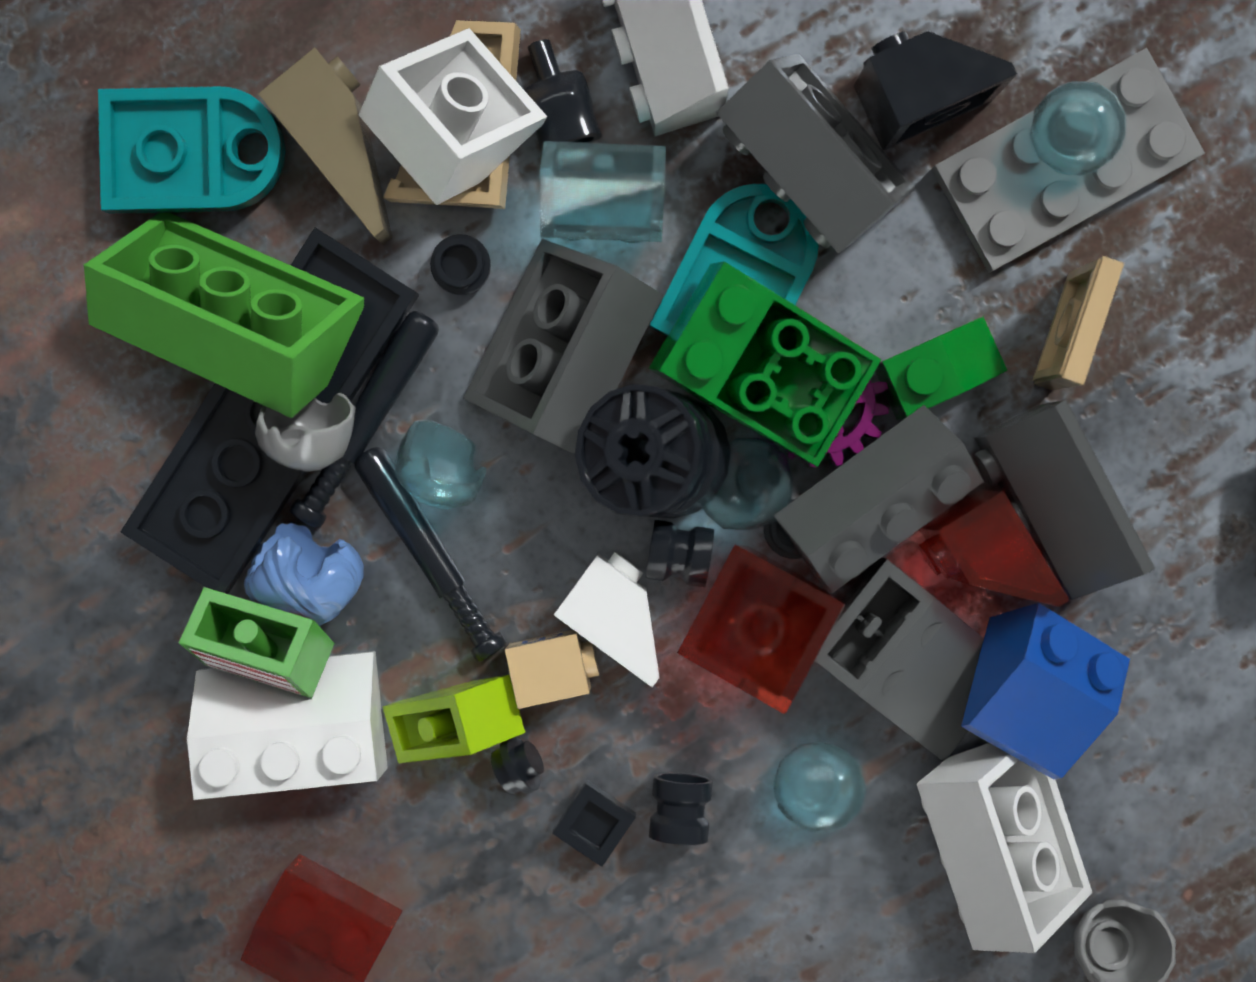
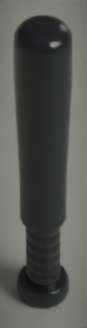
(372, 407)
(421, 540)

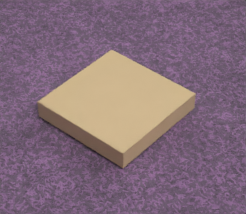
(1077, 324)

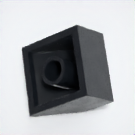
(925, 84)

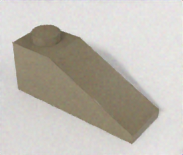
(323, 117)

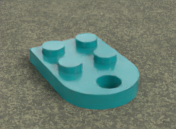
(181, 150)
(730, 235)

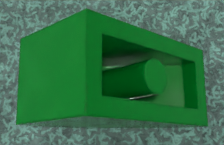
(940, 368)

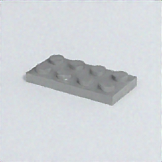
(1018, 202)

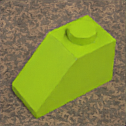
(454, 720)

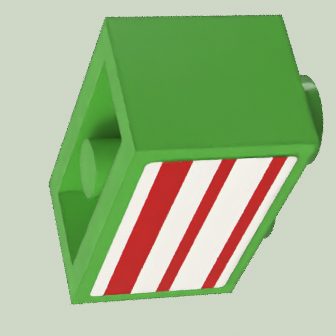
(257, 642)

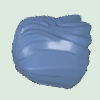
(302, 576)

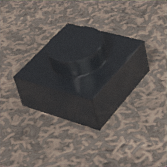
(594, 823)

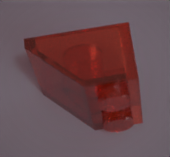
(990, 549)
(761, 627)
(319, 927)

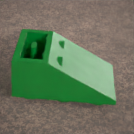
(765, 362)

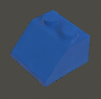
(1043, 688)

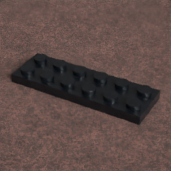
(218, 484)

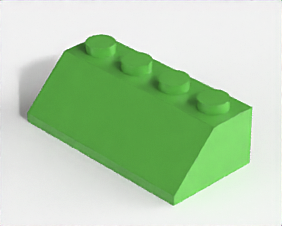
(222, 311)

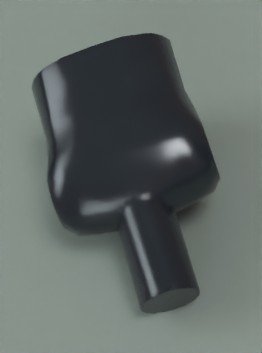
(562, 98)

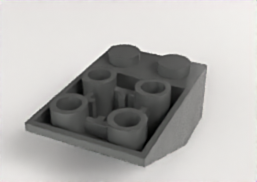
(905, 656)

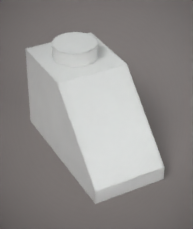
(614, 614)

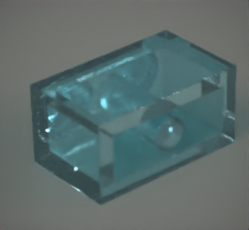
(602, 191)

